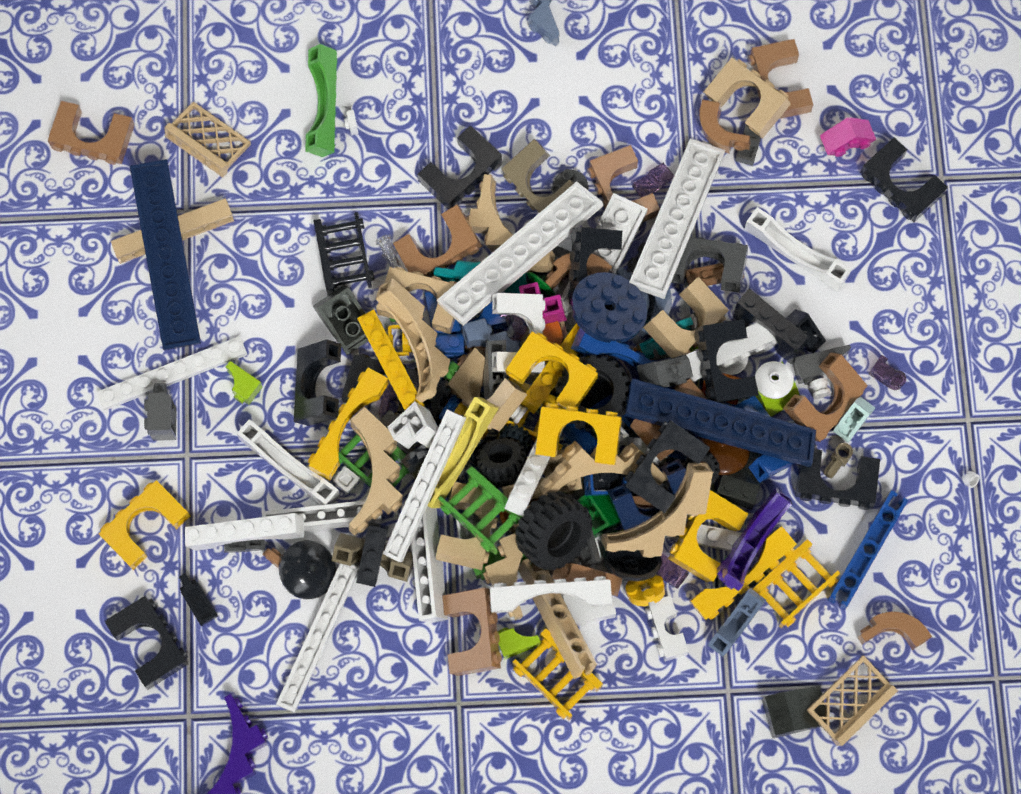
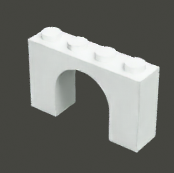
(530, 309)
(583, 612)

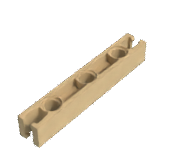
(190, 224)
(562, 629)

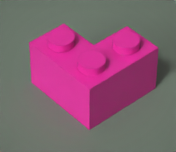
(847, 135)
(554, 306)

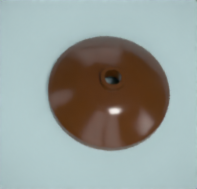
(729, 457)

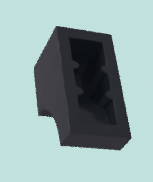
(805, 323)

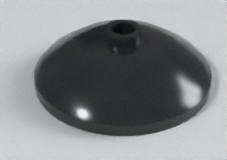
(631, 565)
(296, 572)

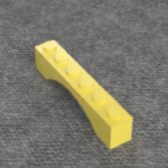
(477, 421)

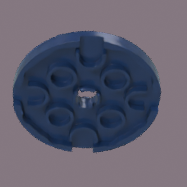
(604, 325)

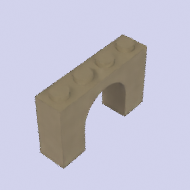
(521, 169)

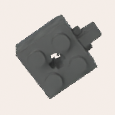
(666, 372)
(160, 414)

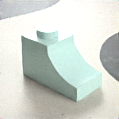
(854, 419)

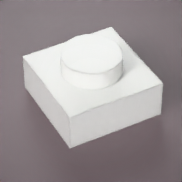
(350, 122)
(346, 480)

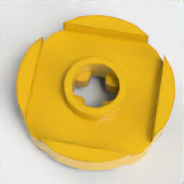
(653, 591)

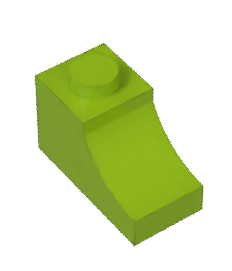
(245, 385)
(514, 643)

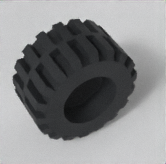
(501, 461)

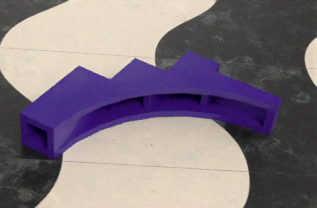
(735, 566)
(244, 742)

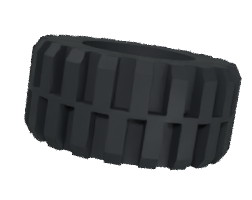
(611, 374)
(553, 530)

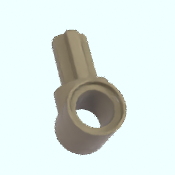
(838, 461)

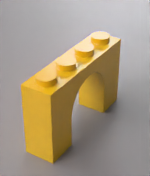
(538, 349)
(554, 419)
(154, 499)
(687, 551)

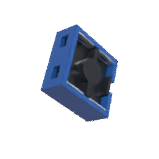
(600, 483)

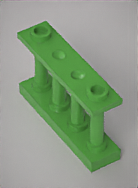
(397, 455)
(488, 492)

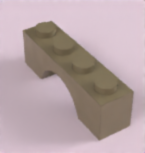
(349, 551)

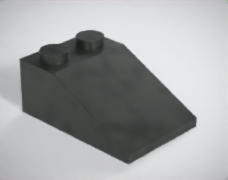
(340, 315)
(741, 487)
(788, 711)

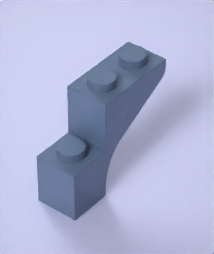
(543, 22)
(478, 332)

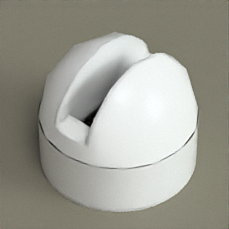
(970, 479)

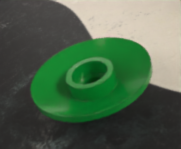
(545, 289)

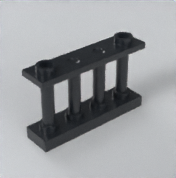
(329, 265)

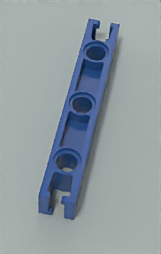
(861, 560)

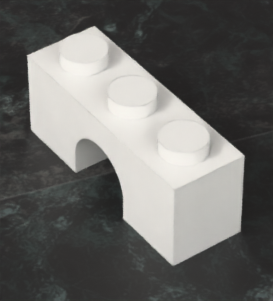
(670, 645)

